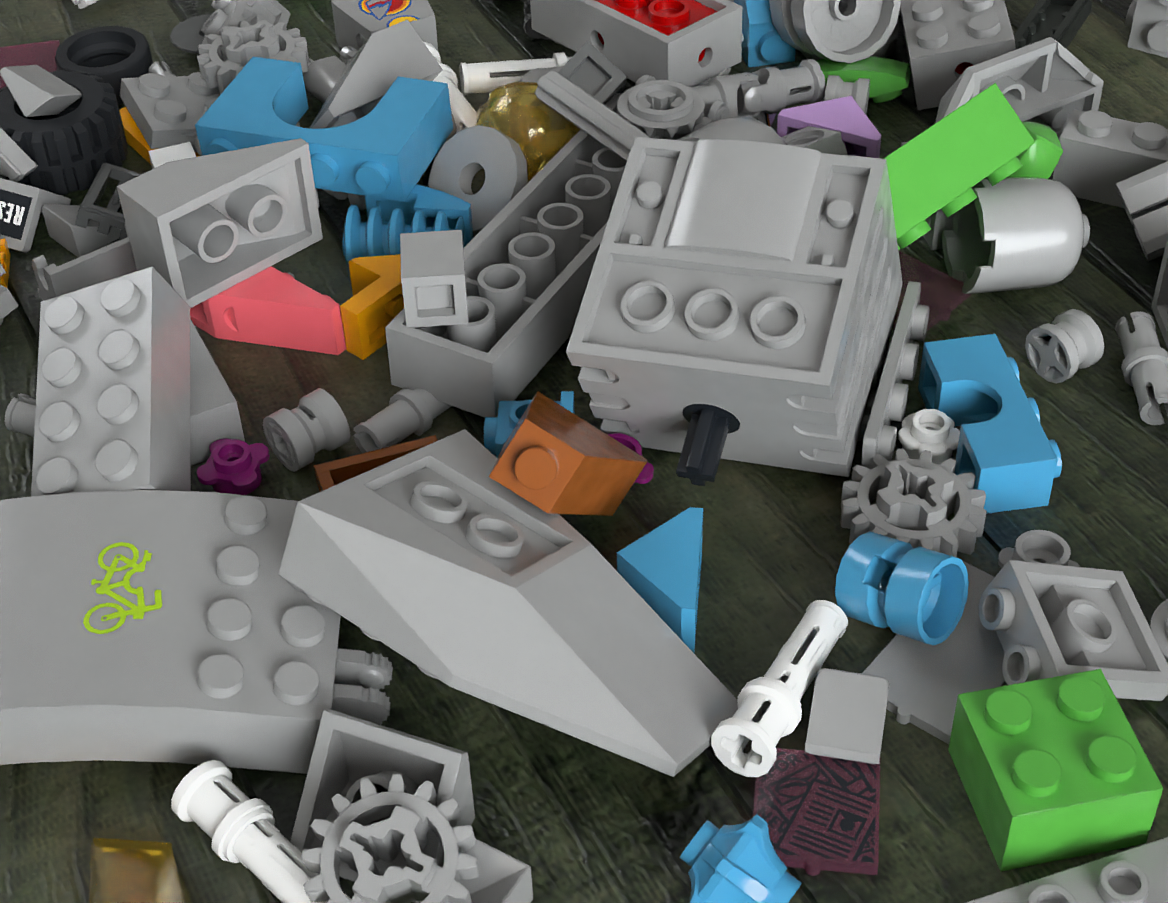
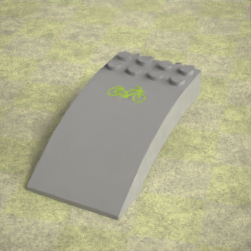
(166, 634)

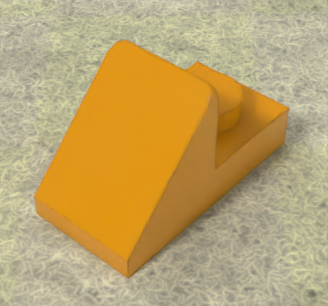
(374, 302)

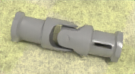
(765, 89)

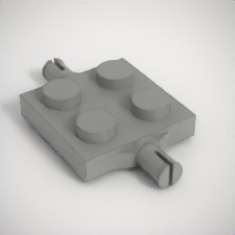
(167, 105)

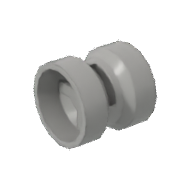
(306, 429)

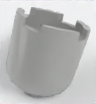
(1015, 236)

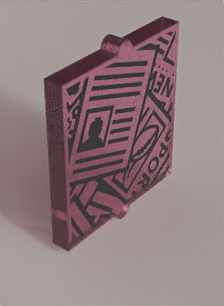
(821, 812)

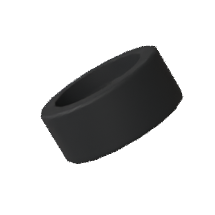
(117, 46)

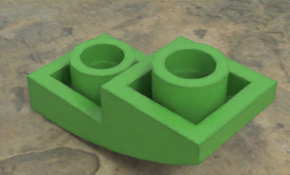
(885, 75)

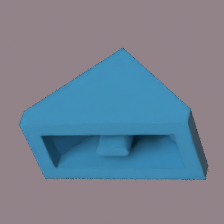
(667, 571)

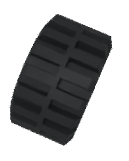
(72, 143)

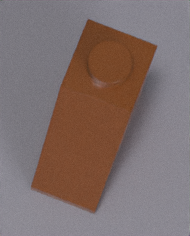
(565, 462)

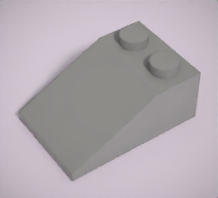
(222, 216)

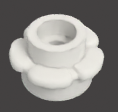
(929, 431)

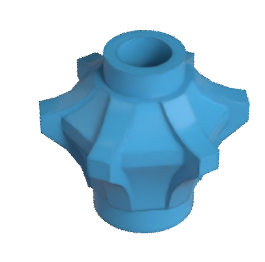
(737, 865)

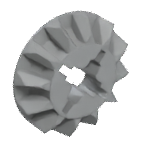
(662, 107)

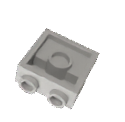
(1073, 622)

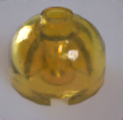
(528, 122)

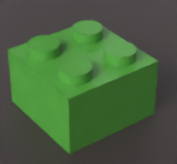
(1053, 769)

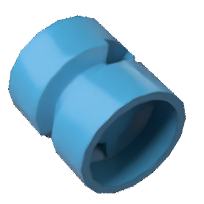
(902, 587)

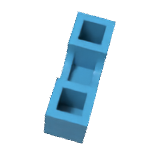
(998, 423)

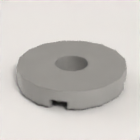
(476, 150)

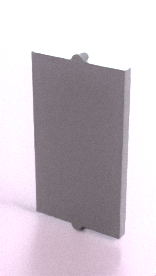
(930, 677)

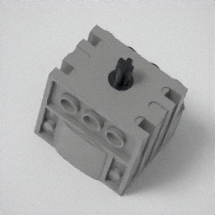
(741, 303)

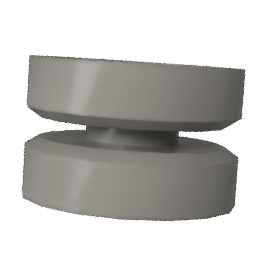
(835, 28)

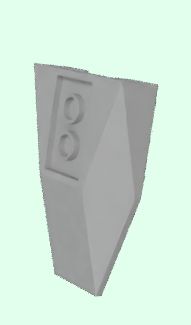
(503, 604)

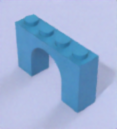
(368, 157)

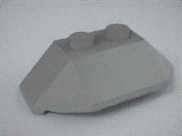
(1037, 80)

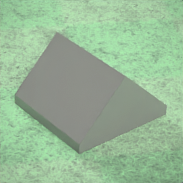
(358, 749)

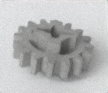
(232, 50)
(915, 503)
(402, 832)

